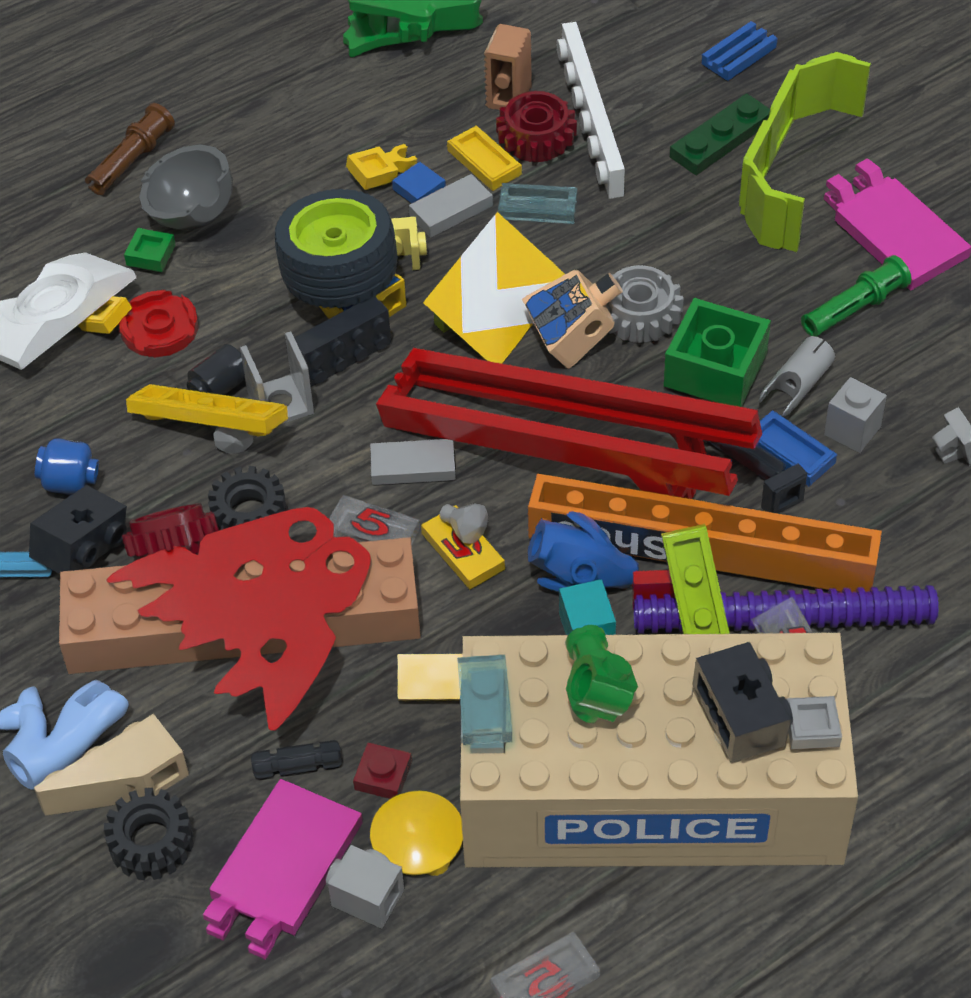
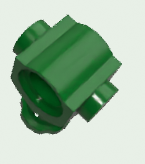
(599, 681)

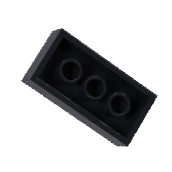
(345, 339)

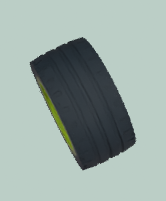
(336, 248)

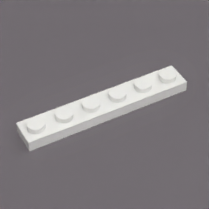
(592, 114)

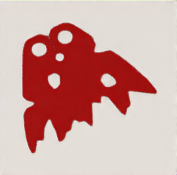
(257, 609)

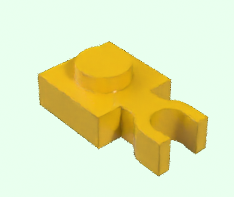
(378, 168)

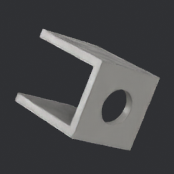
(295, 385)

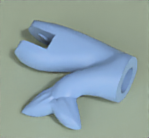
(81, 722)

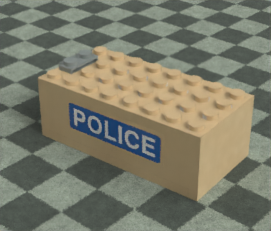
(657, 776)

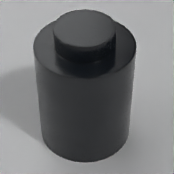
(217, 372)

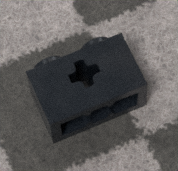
(77, 531)
(742, 701)

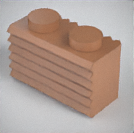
(507, 65)

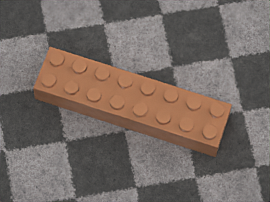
(107, 633)

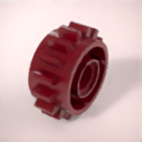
(536, 126)
(169, 528)

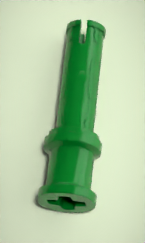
(869, 289)

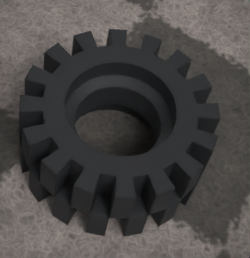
(241, 488)
(155, 856)

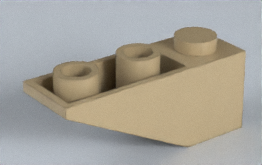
(131, 761)

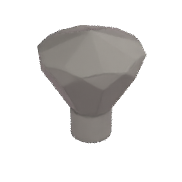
(232, 440)
(467, 521)

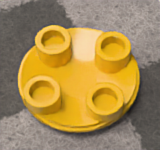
(418, 832)

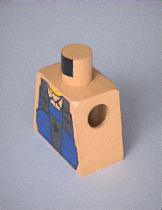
(572, 314)

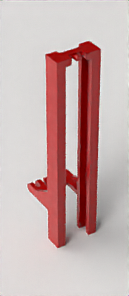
(648, 465)

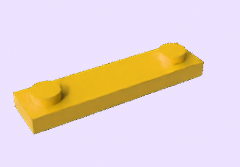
(207, 408)

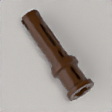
(139, 139)

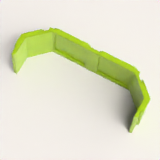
(819, 85)

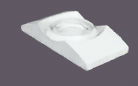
(56, 304)

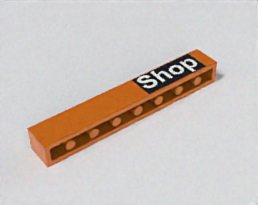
(739, 537)

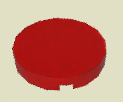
(159, 324)

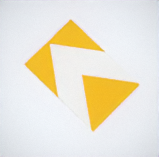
(486, 289)

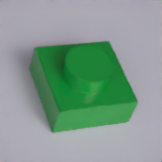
(149, 249)

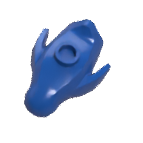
(578, 554)

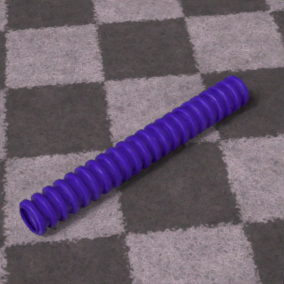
(816, 608)

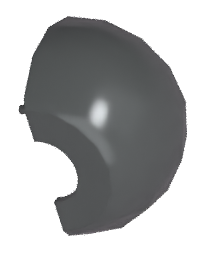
(187, 187)

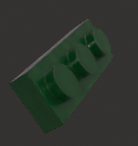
(719, 134)

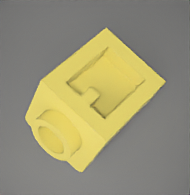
(409, 240)

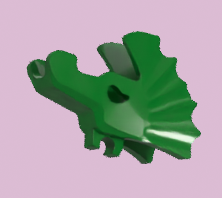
(402, 21)

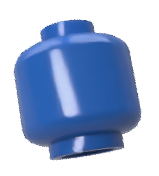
(65, 466)

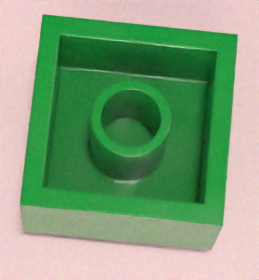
(716, 353)

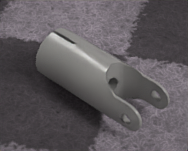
(801, 371)

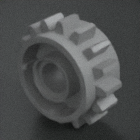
(646, 305)

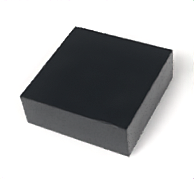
(784, 489)

